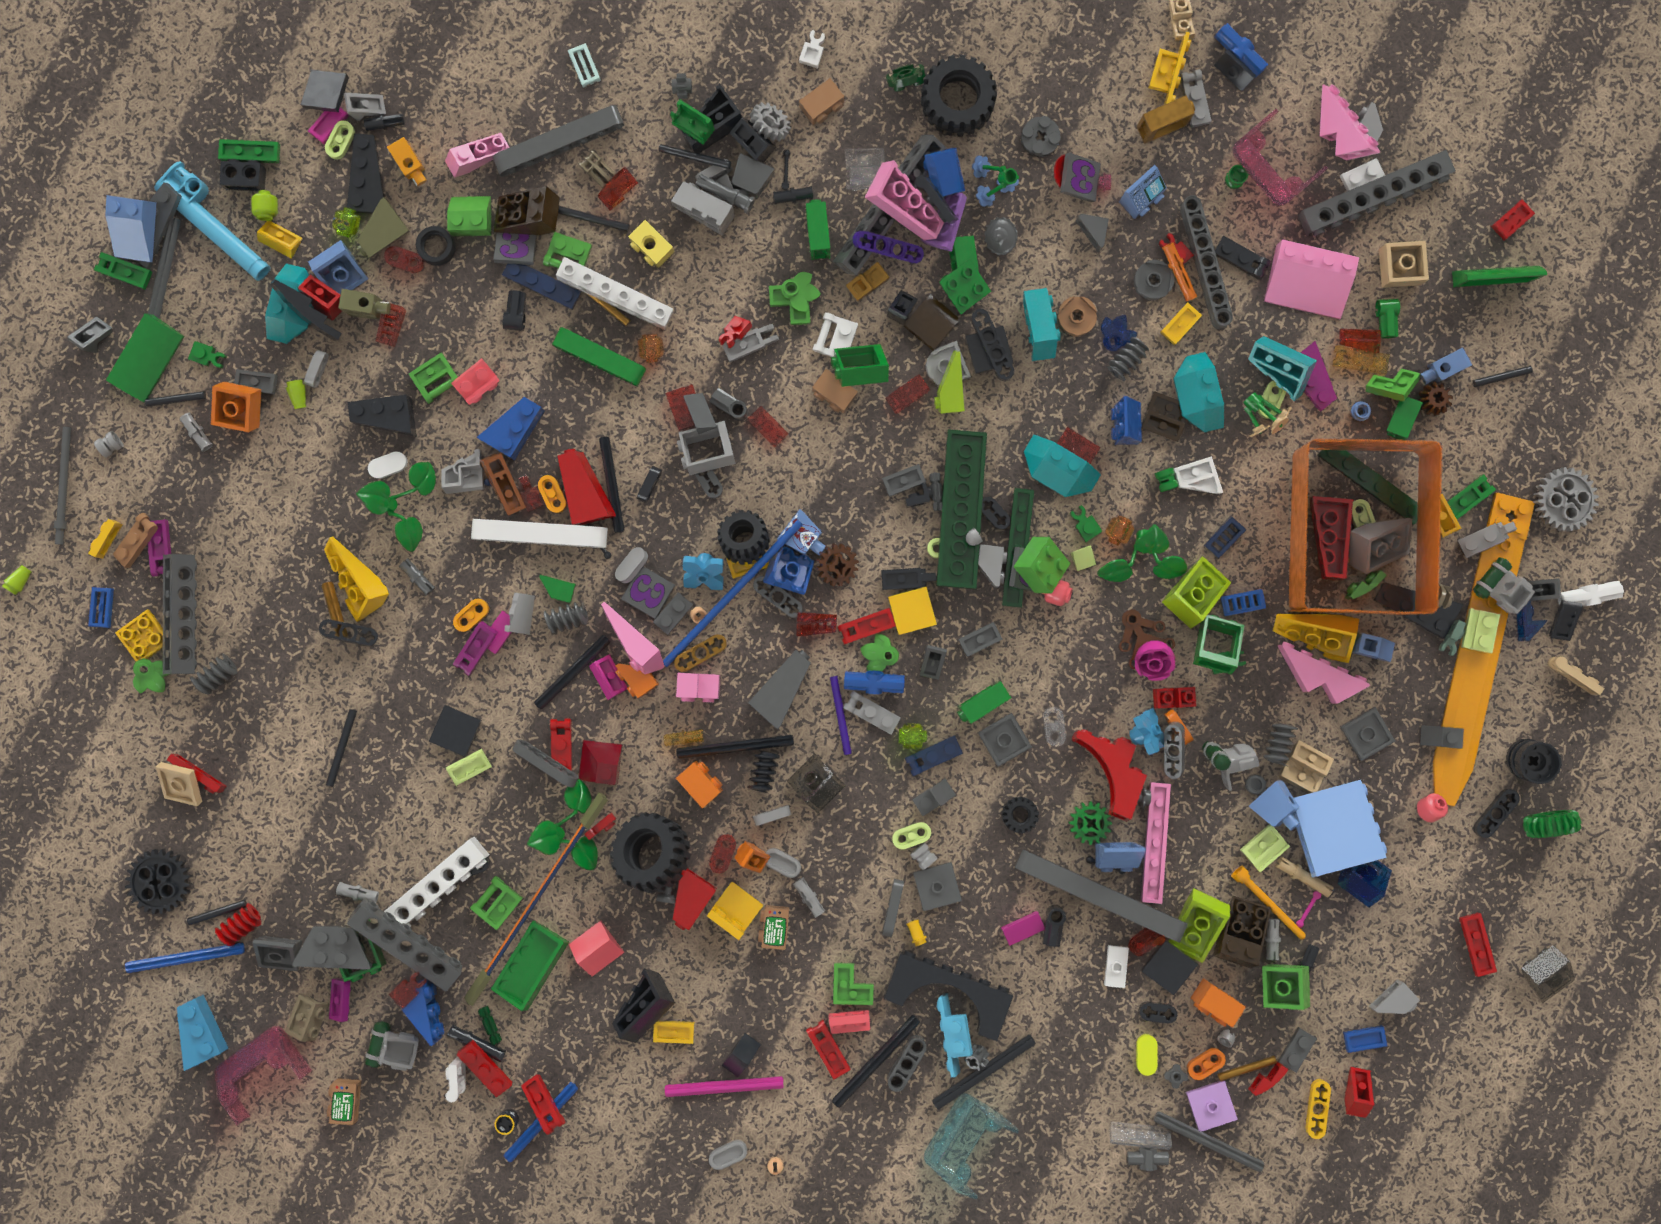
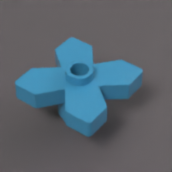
(703, 570)
(1147, 732)

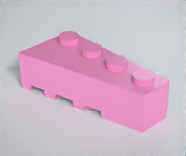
(903, 202)

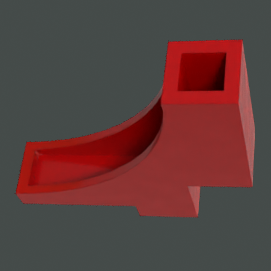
(1115, 759)

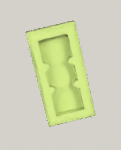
(468, 767)

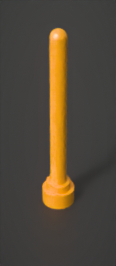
(1241, 875)

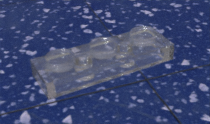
(1140, 1135)

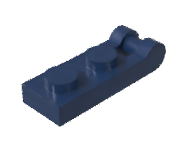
(934, 755)

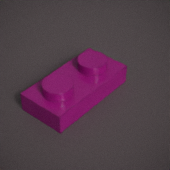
(339, 1000)

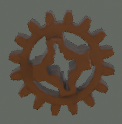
(843, 570)

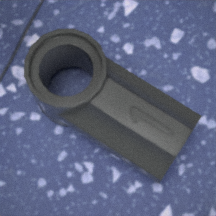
(728, 404)

